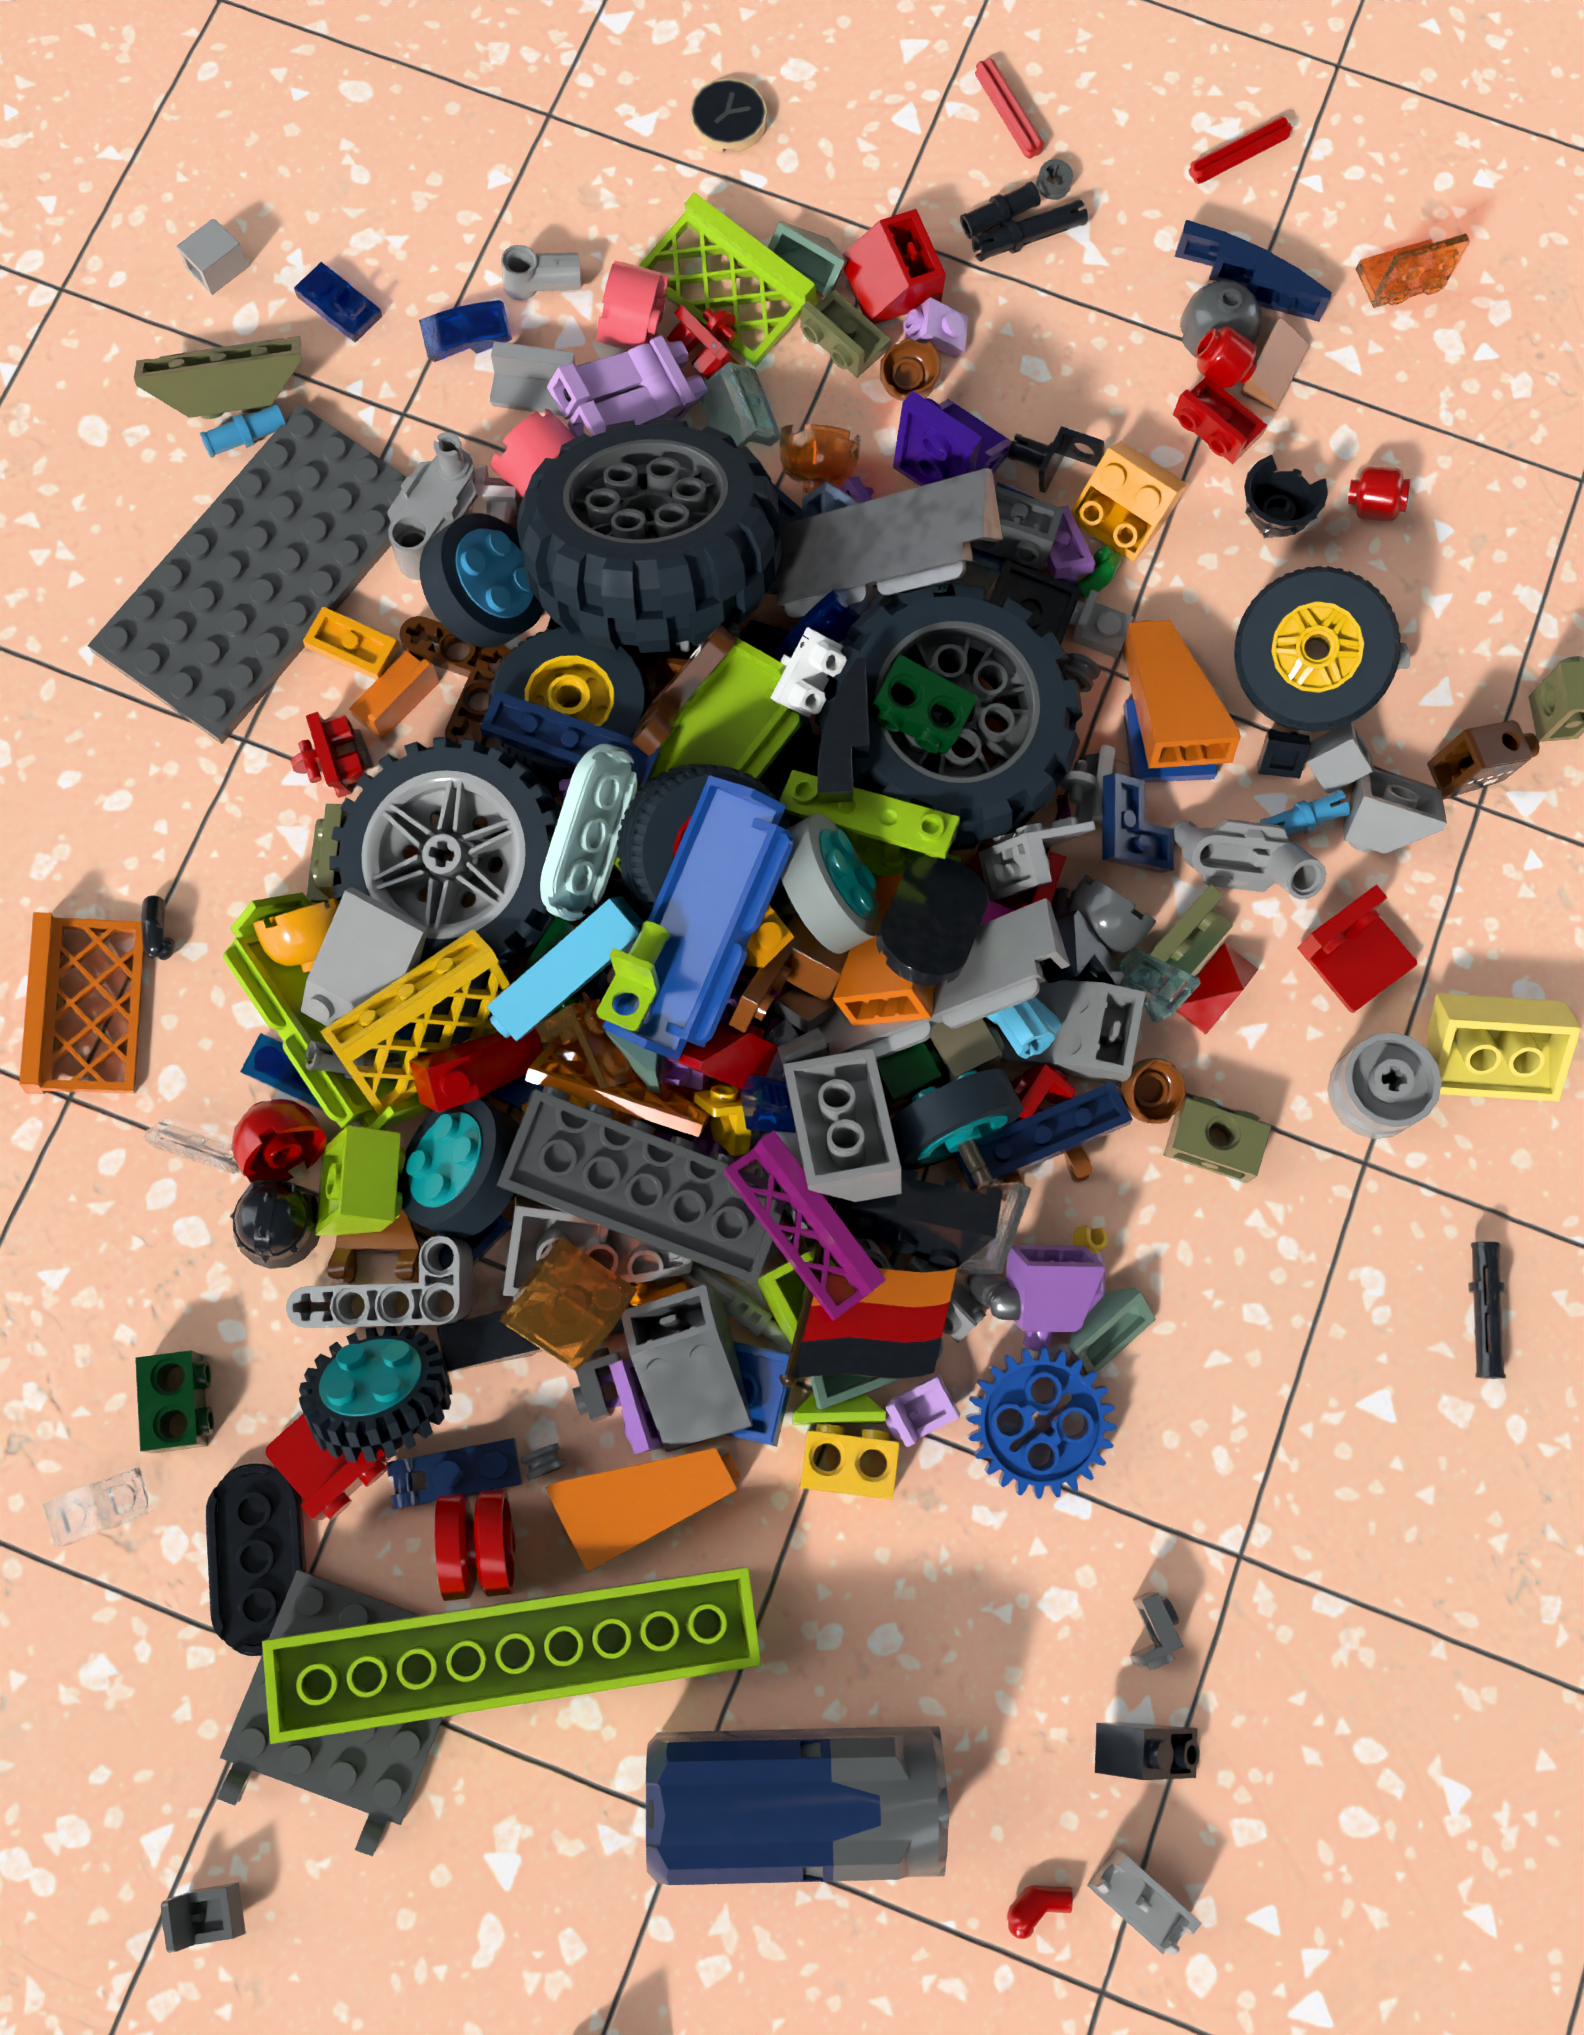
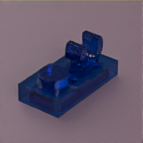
(337, 302)
(273, 1068)

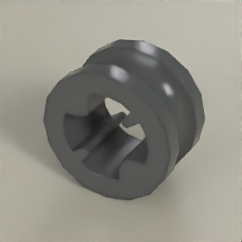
(1054, 168)
(1082, 670)
(543, 1461)

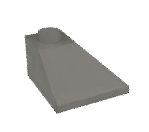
(1392, 813)

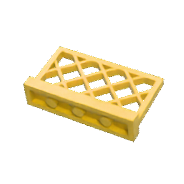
(412, 1000)

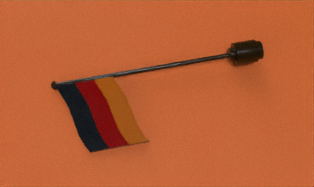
(882, 1336)

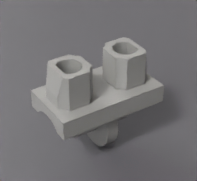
(1087, 782)

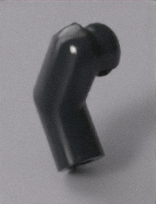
(153, 929)

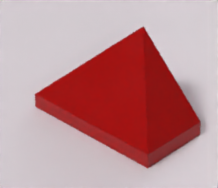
(1220, 985)

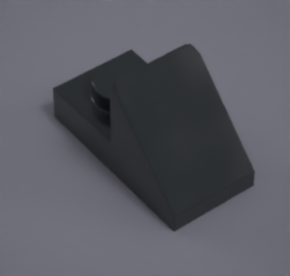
(1085, 952)

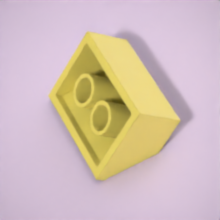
(1502, 1046)

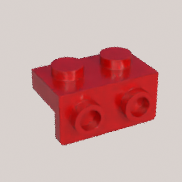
(1218, 420)

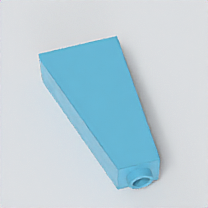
(565, 969)

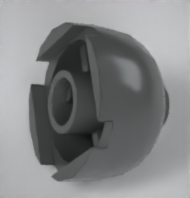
(1219, 306)
(1110, 915)

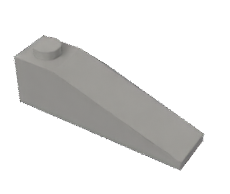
(539, 1224)

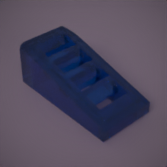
(763, 1103)

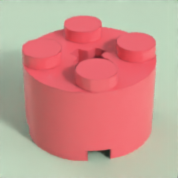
(632, 305)
(527, 448)

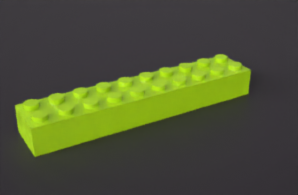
(508, 1654)

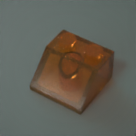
(568, 1304)

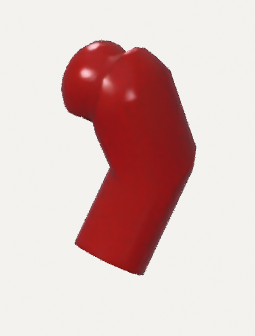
(1032, 1906)

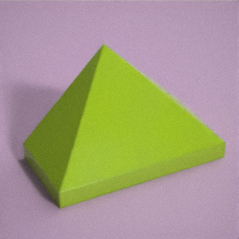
(851, 1411)

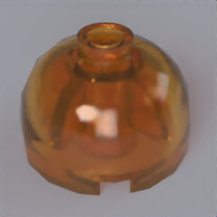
(818, 455)

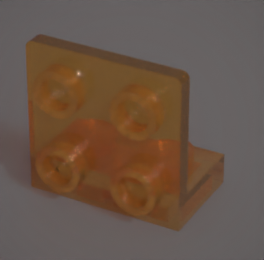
(1410, 270)
(582, 1023)

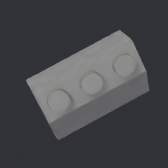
(844, 1126)

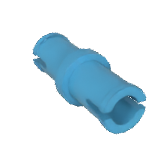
(242, 430)
(1307, 816)

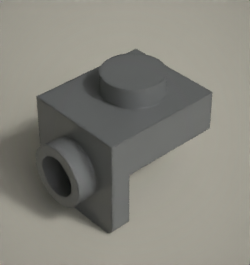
(589, 1394)
(1159, 1621)
(202, 1916)

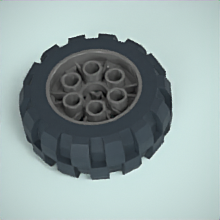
(650, 534)
(1026, 676)

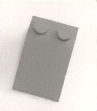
(360, 956)

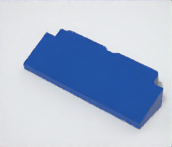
(710, 909)

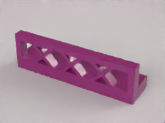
(817, 1215)

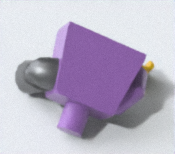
(1046, 1286)

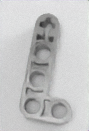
(381, 1298)

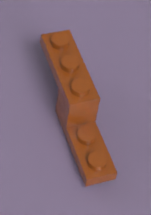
(801, 963)

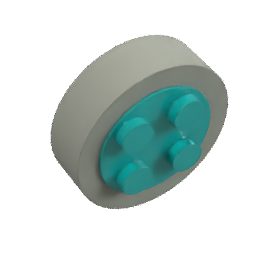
(829, 886)

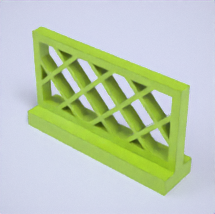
(755, 262)

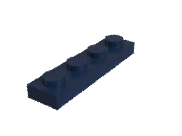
(557, 734)
(1050, 1133)

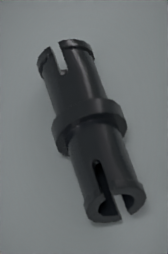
(1000, 209)

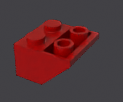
(894, 268)

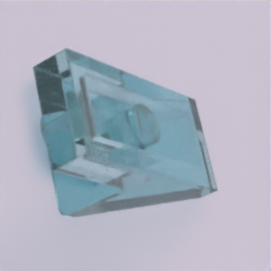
(1163, 983)

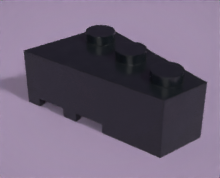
(927, 1220)

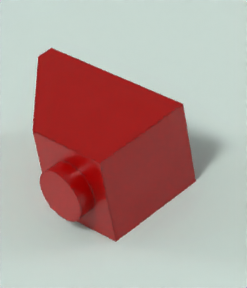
(730, 1055)

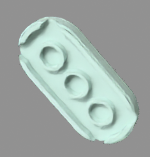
(587, 832)

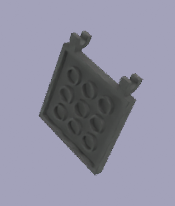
(358, 1768)

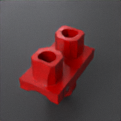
(692, 332)
(337, 770)

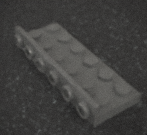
(637, 1184)

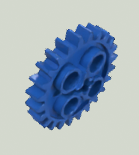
(1068, 1453)

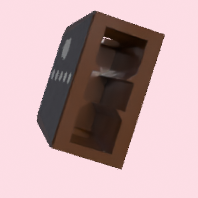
(1496, 753)

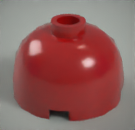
(275, 1139)

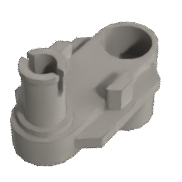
(430, 501)
(1249, 857)

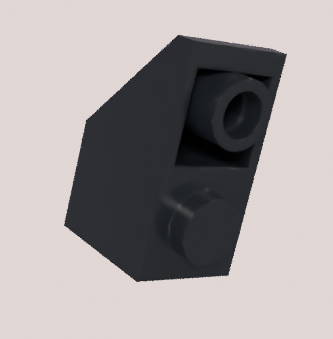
(1146, 1751)

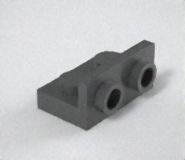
(1026, 529)

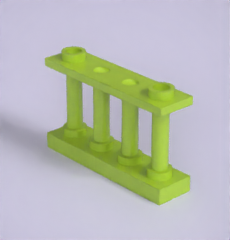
(880, 828)

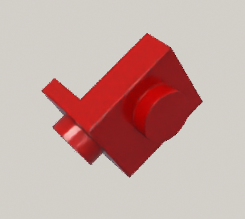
(1041, 1083)

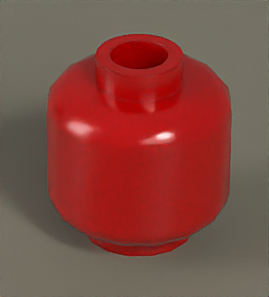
(1226, 357)
(1379, 493)

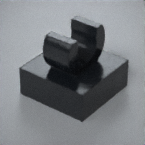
(1283, 754)

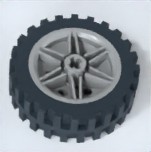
(464, 785)

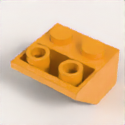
(1127, 500)

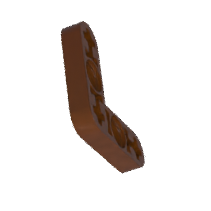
(478, 677)
(663, 711)

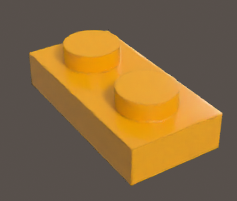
(351, 643)

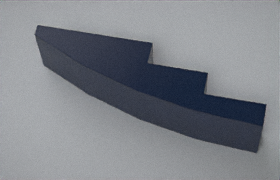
(1269, 278)

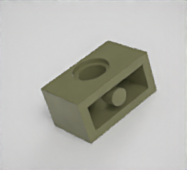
(1559, 702)
(1191, 1142)

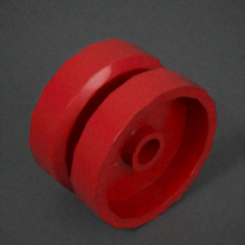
(474, 1545)

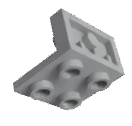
(1019, 858)

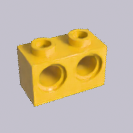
(848, 1476)

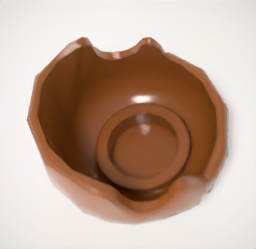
(909, 368)
(1153, 1090)

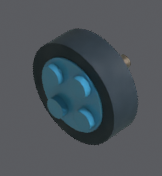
(478, 581)

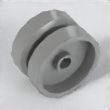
(1384, 1085)

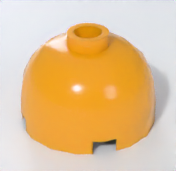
(297, 934)

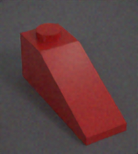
(472, 1069)

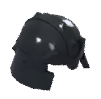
(1281, 500)
(275, 1223)

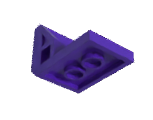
(944, 441)

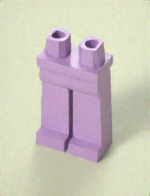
(627, 387)

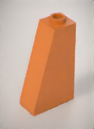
(1174, 701)
(869, 989)
(634, 1503)

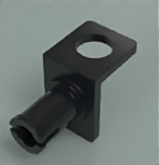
(1050, 456)

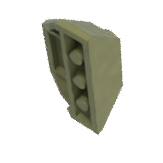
(222, 377)

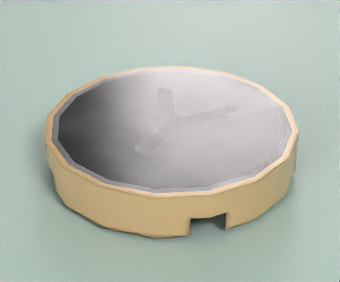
(728, 115)

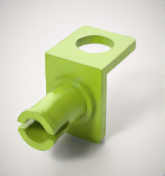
(635, 975)

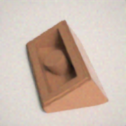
(1276, 365)

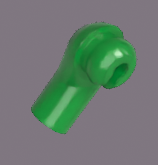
(1102, 575)

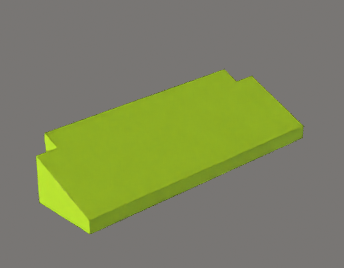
(732, 718)
(278, 997)

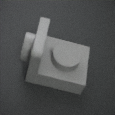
(1099, 626)

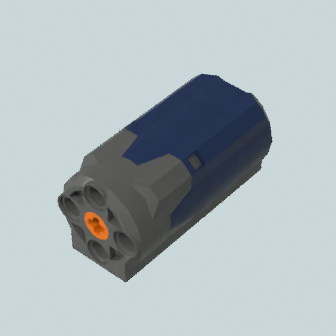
(796, 1805)

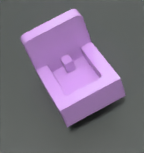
(939, 325)
(920, 1410)

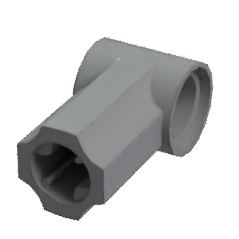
(538, 271)

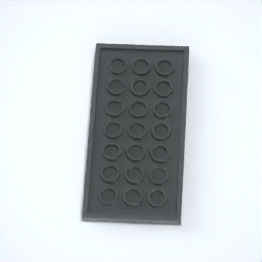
(253, 575)

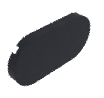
(932, 920)
(252, 1553)

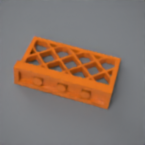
(43, 997)
(569, 1071)

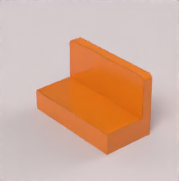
(395, 694)

